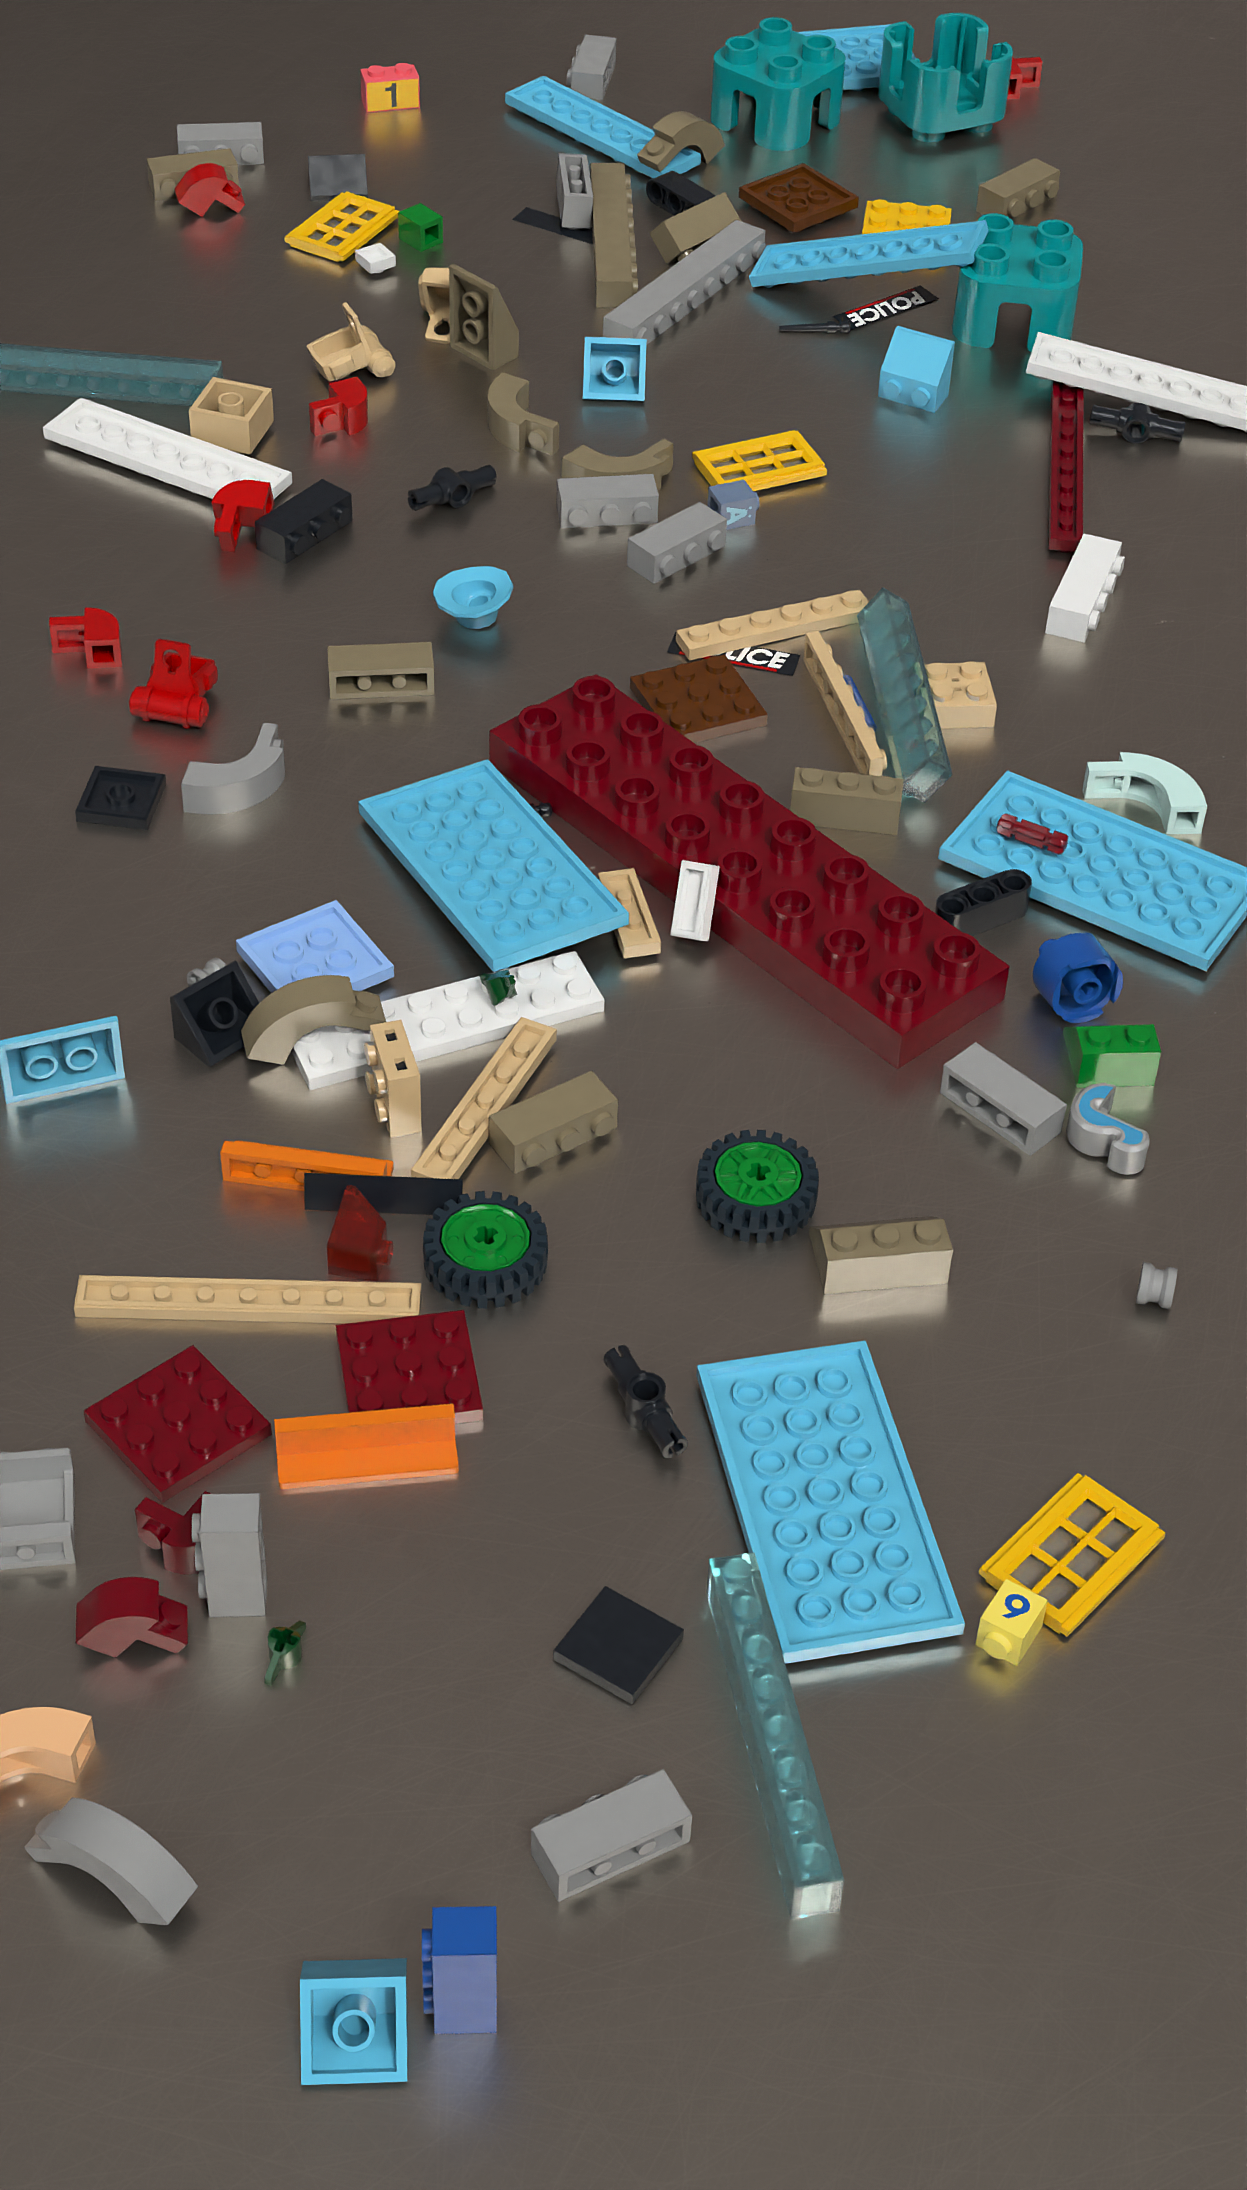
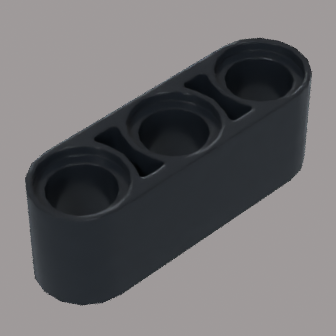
(675, 192)
(986, 902)

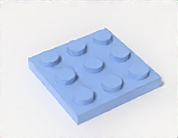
(315, 945)

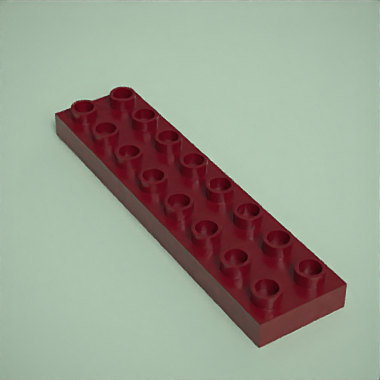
(783, 887)

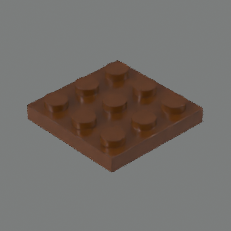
(798, 197)
(700, 698)

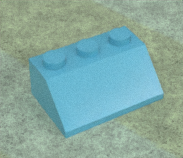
(61, 1059)

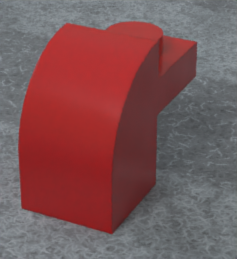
(1024, 74)
(204, 185)
(343, 410)
(238, 506)
(94, 633)

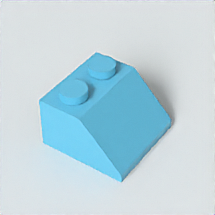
(614, 369)
(917, 369)
(354, 2021)

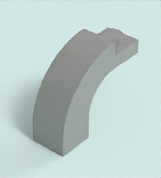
(237, 784)
(117, 1855)

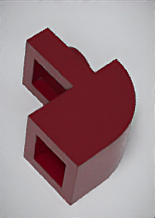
(171, 1532)
(130, 1611)

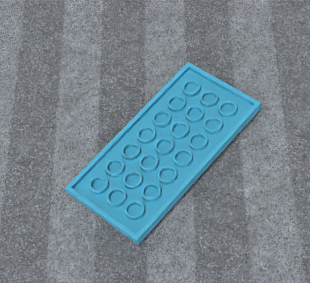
(492, 865)
(1110, 871)
(828, 1502)

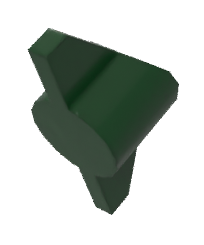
(499, 986)
(284, 1649)

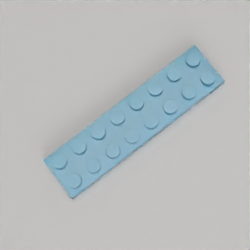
(593, 124)
(869, 254)

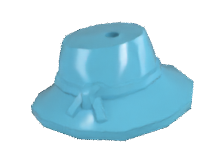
(473, 595)

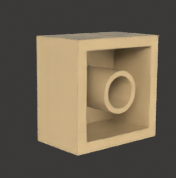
(232, 415)

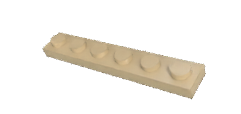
(770, 625)
(842, 706)
(491, 1092)

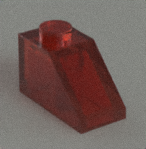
(358, 1239)

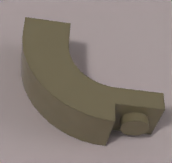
(677, 132)
(512, 423)
(590, 463)
(303, 1007)

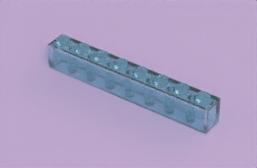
(105, 374)
(904, 695)
(774, 1738)

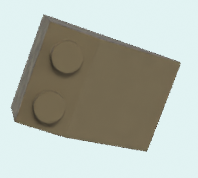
(480, 320)

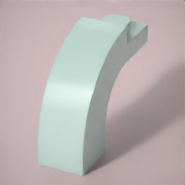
(1153, 782)

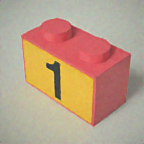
(390, 87)

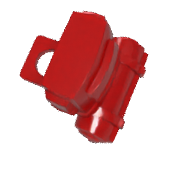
(175, 687)

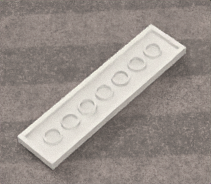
(1139, 381)
(157, 450)
(455, 1018)

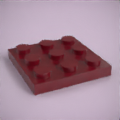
(410, 1364)
(177, 1423)

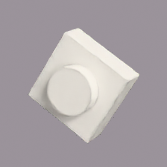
(375, 258)

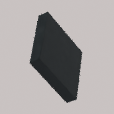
(120, 797)
(618, 1644)

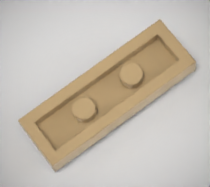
(641, 934)

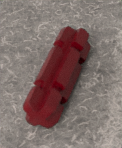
(1032, 834)

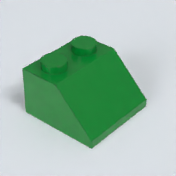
(1113, 1054)

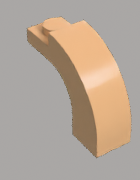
(45, 1742)

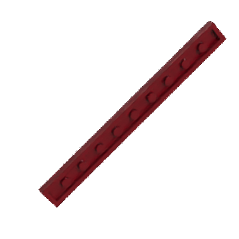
(1066, 467)

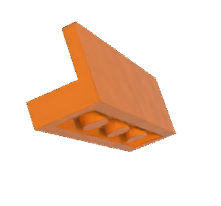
(286, 1166)
(366, 1446)

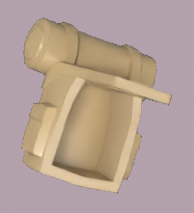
(435, 300)
(350, 350)

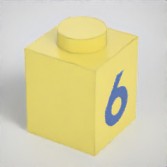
(1011, 1622)

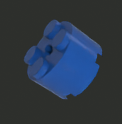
(1077, 977)

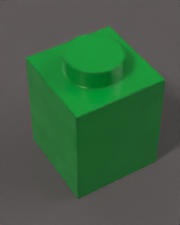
(420, 227)

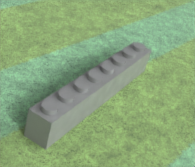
(686, 284)

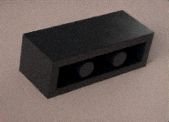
(303, 521)

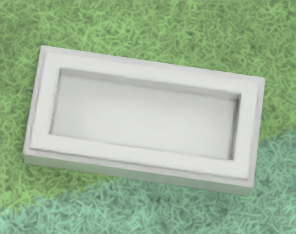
(695, 900)

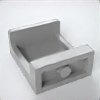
(37, 1508)

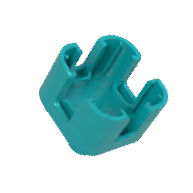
(784, 76)
(954, 86)
(1020, 267)

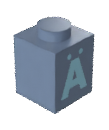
(734, 502)

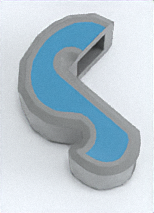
(1103, 1135)

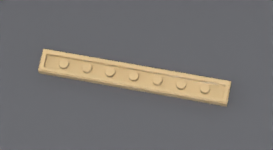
(244, 1299)

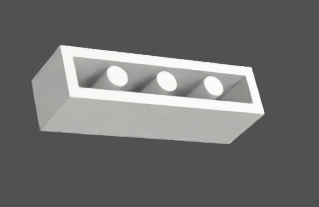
(1085, 588)

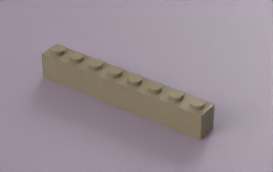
(613, 235)

